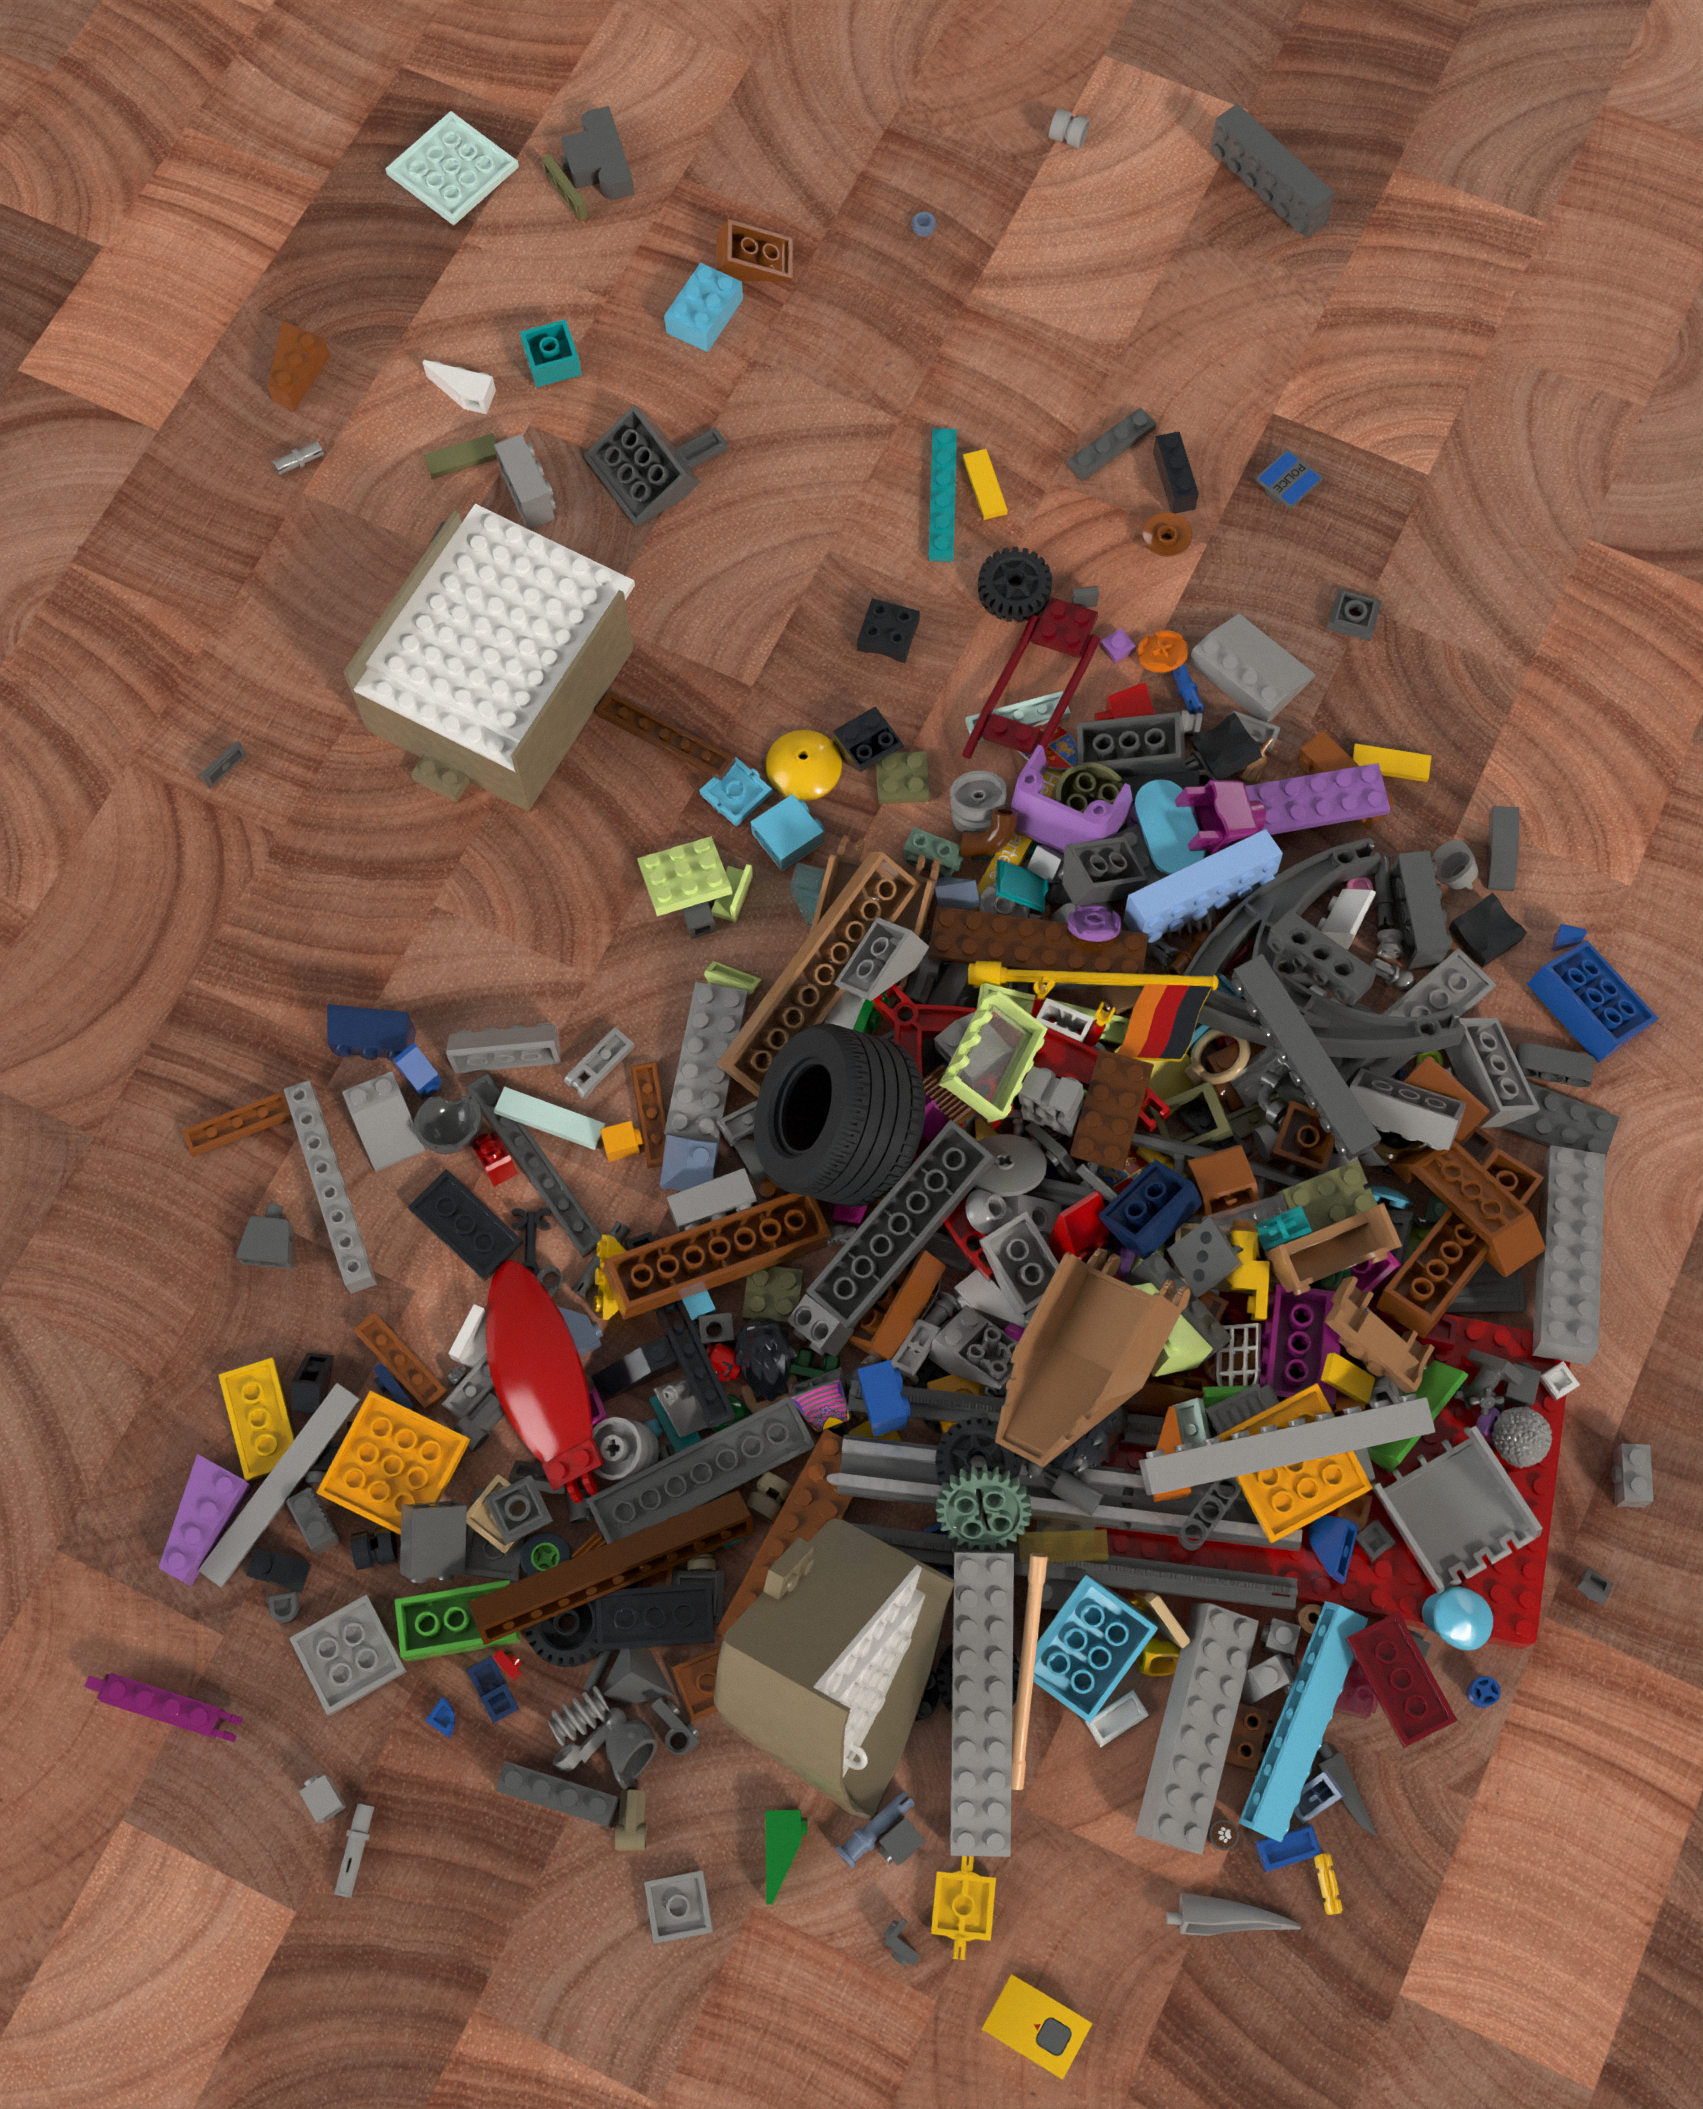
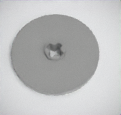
(1018, 1165)

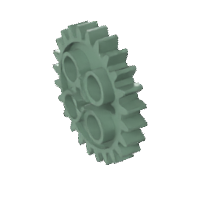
(1002, 1497)

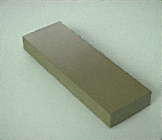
(565, 187)
(461, 456)

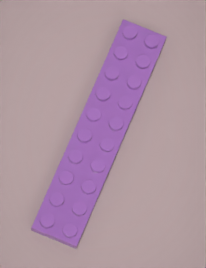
(1316, 799)

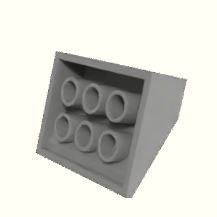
(1250, 668)

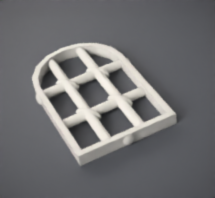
(1246, 1349)

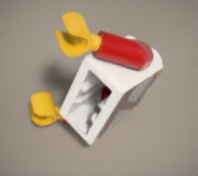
(1067, 1020)

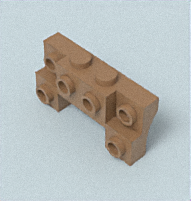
(1375, 1343)

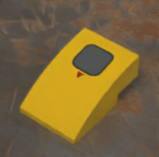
(1037, 2026)

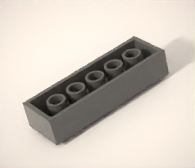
(1271, 171)

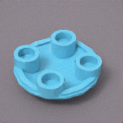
(1396, 1198)

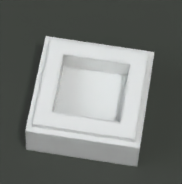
(1559, 1381)

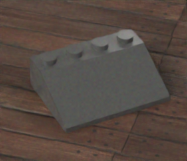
(641, 466)

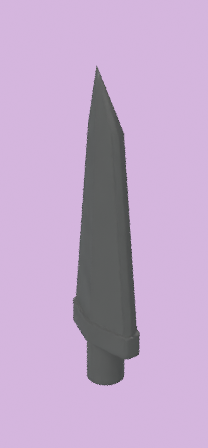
(1339, 1771)

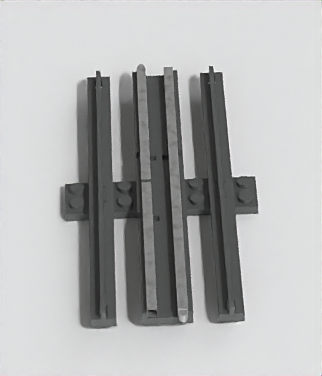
(909, 1475)

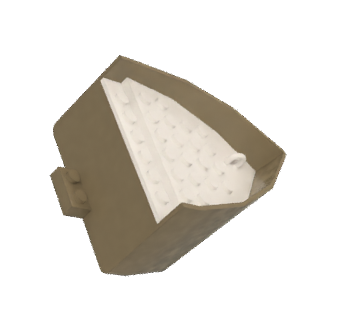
(835, 1662)

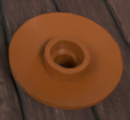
(1170, 526)

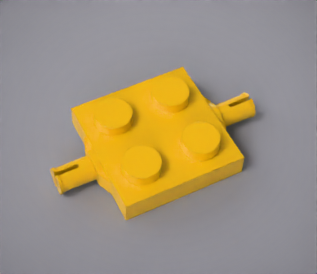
(963, 1906)

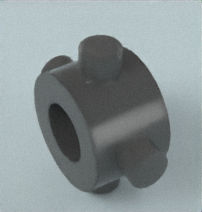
(456, 1375)

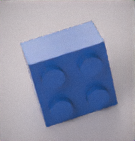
(882, 1397)

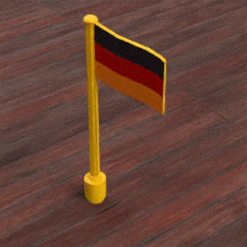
(1160, 1020)

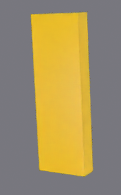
(985, 484)
(1394, 762)

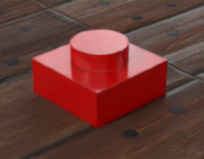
(509, 1664)

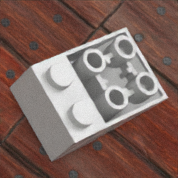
(974, 1349)

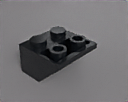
(866, 740)

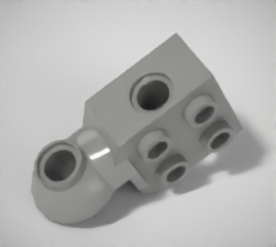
(989, 1211)

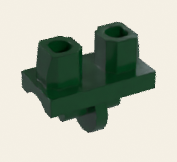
(804, 1366)

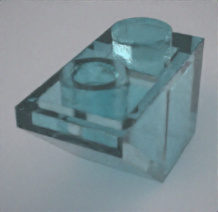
(806, 888)

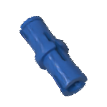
(1187, 689)

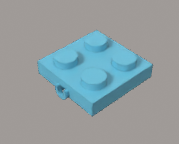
(737, 793)

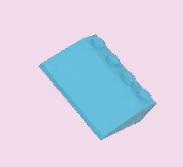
(1090, 1647)

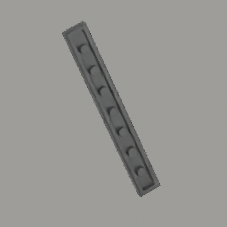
(537, 1168)

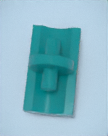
(1283, 1228)

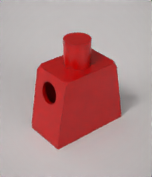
(1127, 703)

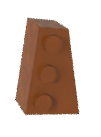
(295, 365)

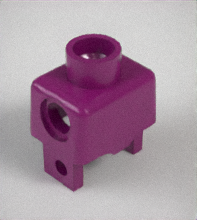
(1222, 814)

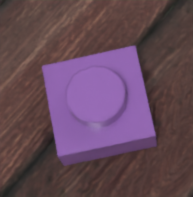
(1117, 646)
(1486, 1424)

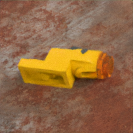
(1253, 1274)

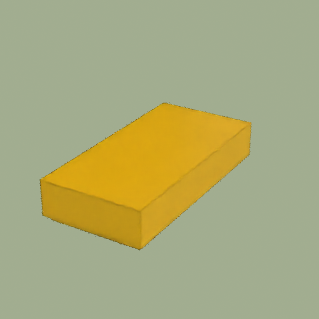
(1348, 1378)

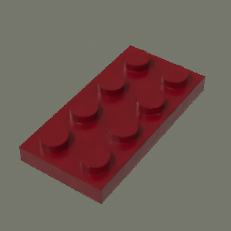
(1401, 1679)

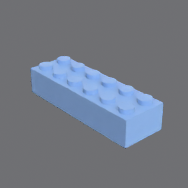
(1203, 886)

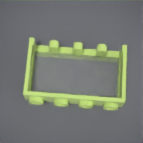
(994, 1056)

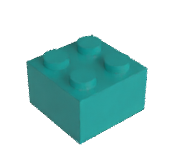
(550, 353)

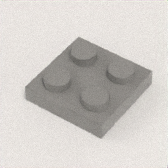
(678, 1907)

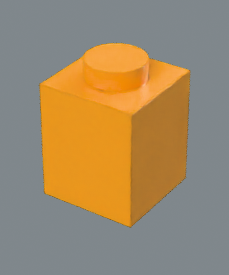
(621, 1140)

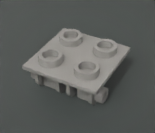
(681, 1407)

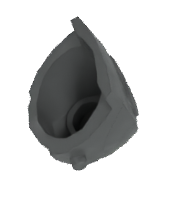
(630, 1750)

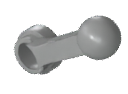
(571, 1754)

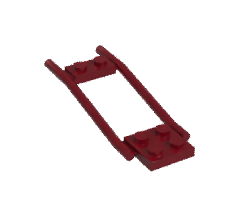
(1062, 629)

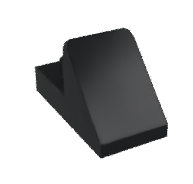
(278, 1570)

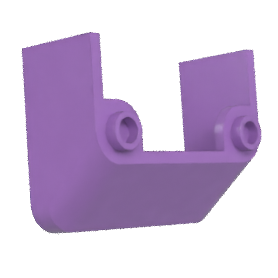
(1056, 823)

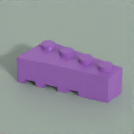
(202, 1518)

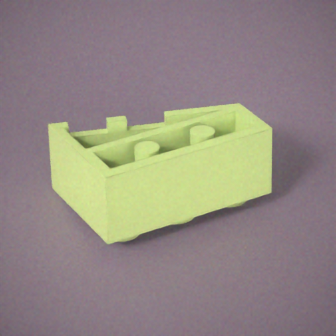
(1184, 1347)

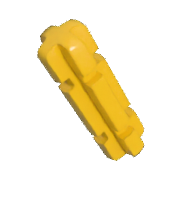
(1328, 1884)

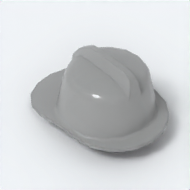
(1455, 865)

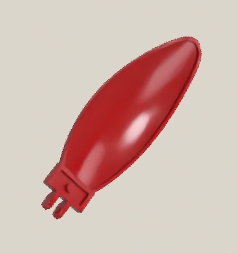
(540, 1378)

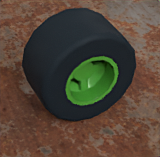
(541, 1549)

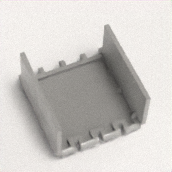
(1458, 1511)

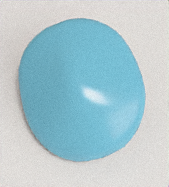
(1459, 1617)

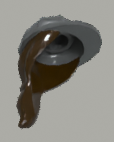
(1390, 1150)

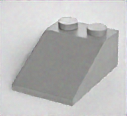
(881, 959)
(383, 1121)
(1020, 1262)

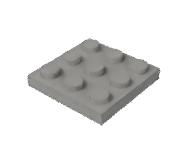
(348, 1655)

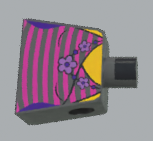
(824, 1402)

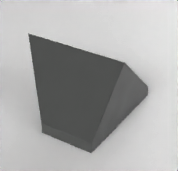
(636, 1678)

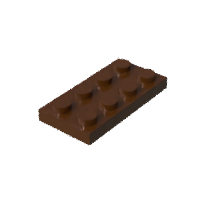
(1111, 1110)

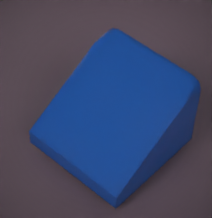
(1567, 936)

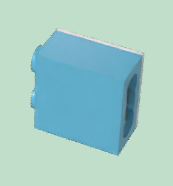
(788, 832)

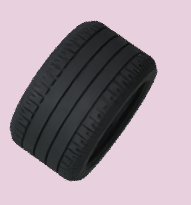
(839, 1115)

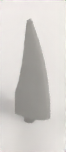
(1215, 1916)

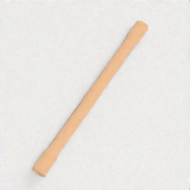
(1036, 1580)

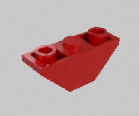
(494, 1158)

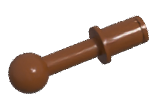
(1184, 958)

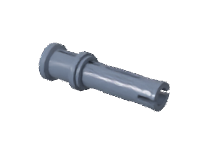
(864, 1838)

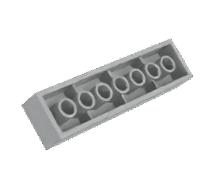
(1571, 1264)
(1197, 1728)

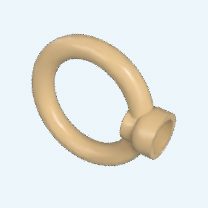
(1198, 1073)

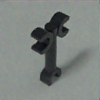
(531, 1221)

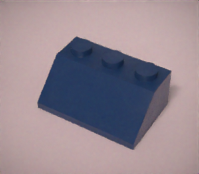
(368, 1032)
(1151, 1209)

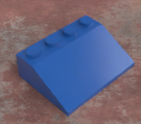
(1592, 1001)

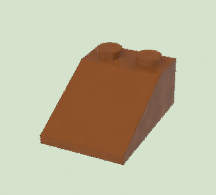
(753, 253)

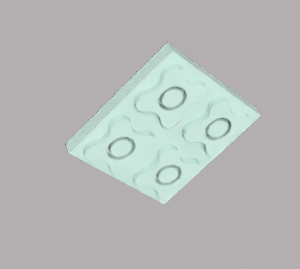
(452, 168)

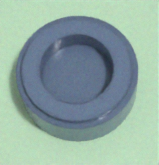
(923, 224)

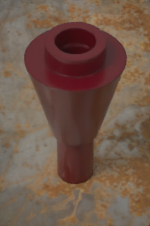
(1236, 1316)

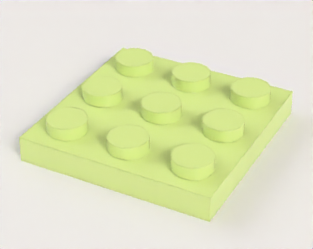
(684, 876)

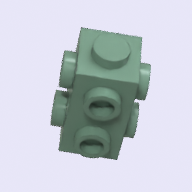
(932, 848)

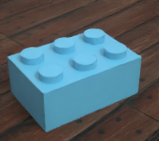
(703, 307)

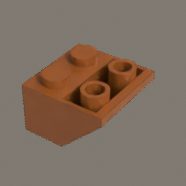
(1223, 1180)

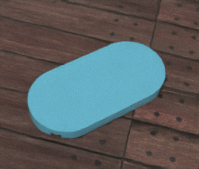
(1166, 827)

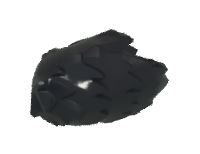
(764, 1356)
(1096, 1444)

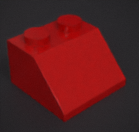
(1079, 1229)

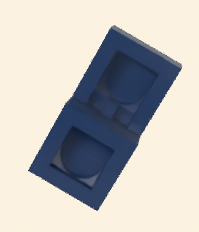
(492, 1689)

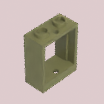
(1221, 1133)

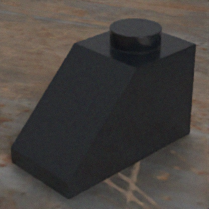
(311, 1382)

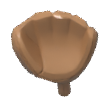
(1256, 770)

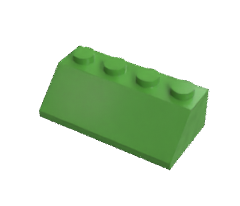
(1438, 1385)

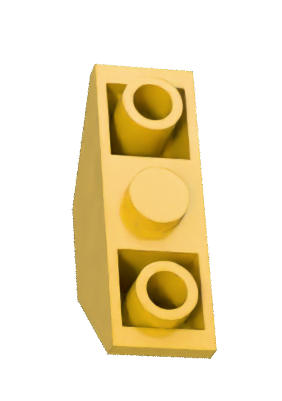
(605, 1302)

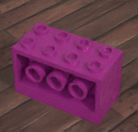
(1299, 1325)

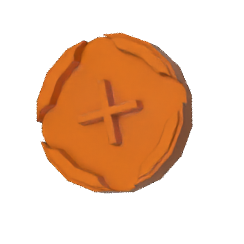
(1162, 651)

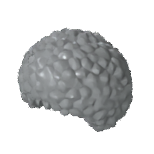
(1522, 1436)

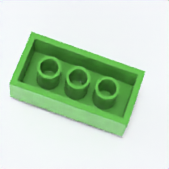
(443, 1623)

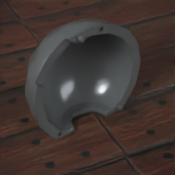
(448, 1125)

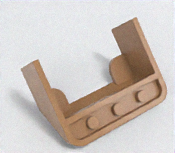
(1333, 1249)

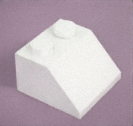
(1346, 915)

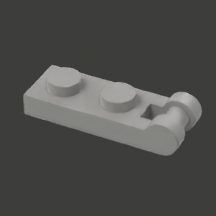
(599, 1062)

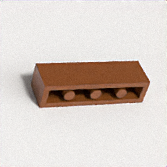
(1325, 755)

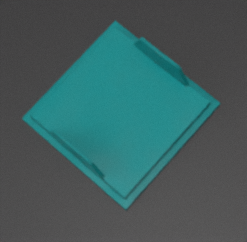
(1020, 885)

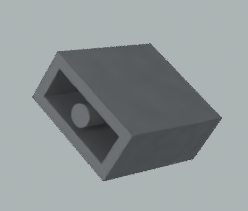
(433, 1540)

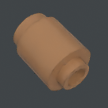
(1302, 1619)

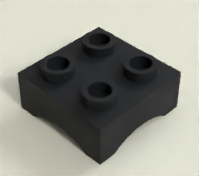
(888, 630)
(1226, 747)
(1487, 930)

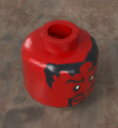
(723, 1361)

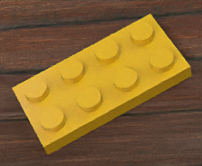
(257, 1416)

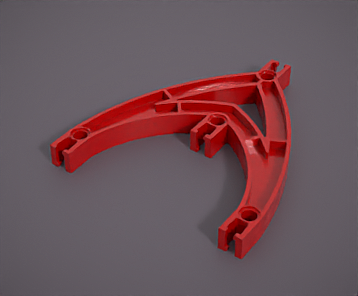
(1059, 1054)

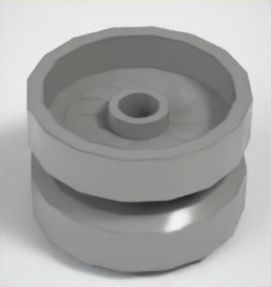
(974, 798)
(625, 1447)

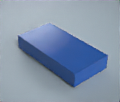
(1295, 1847)

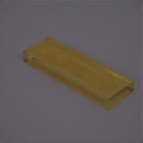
(1065, 1545)

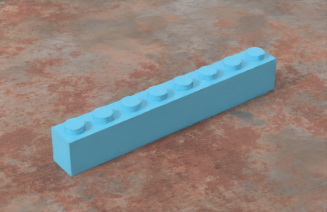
(1302, 1723)

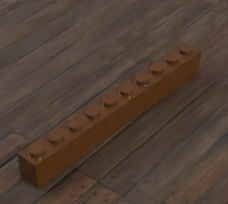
(611, 1567)

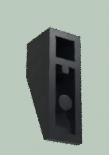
(636, 1369)

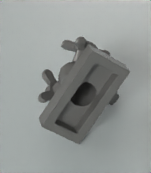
(1490, 1372)

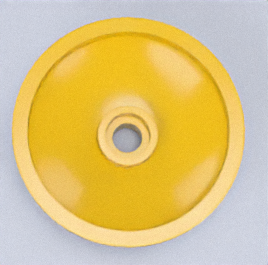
(808, 777)

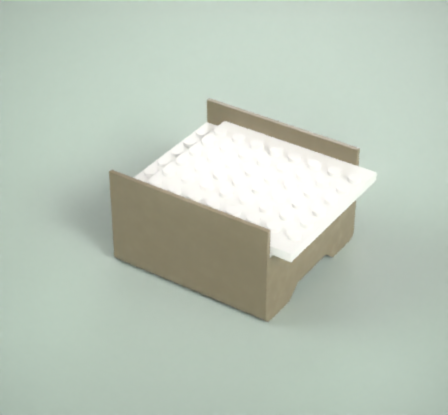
(492, 657)

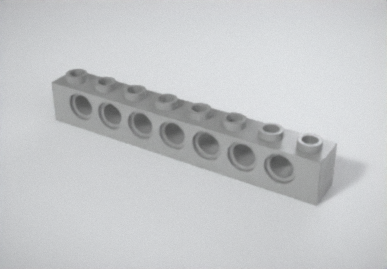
(330, 1187)

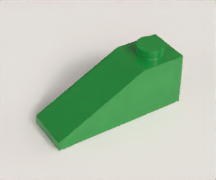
(783, 1842)

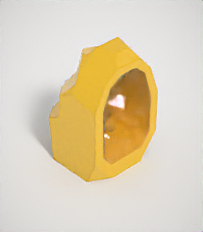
(1158, 1658)

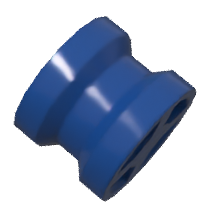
(1487, 1687)

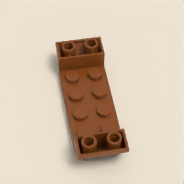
(1479, 1202)

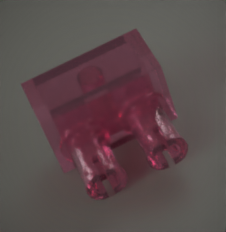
(1357, 1696)

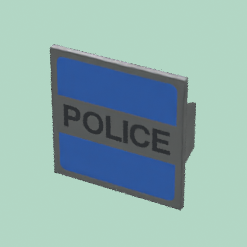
(1288, 479)

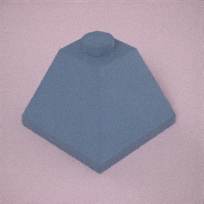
(688, 1162)

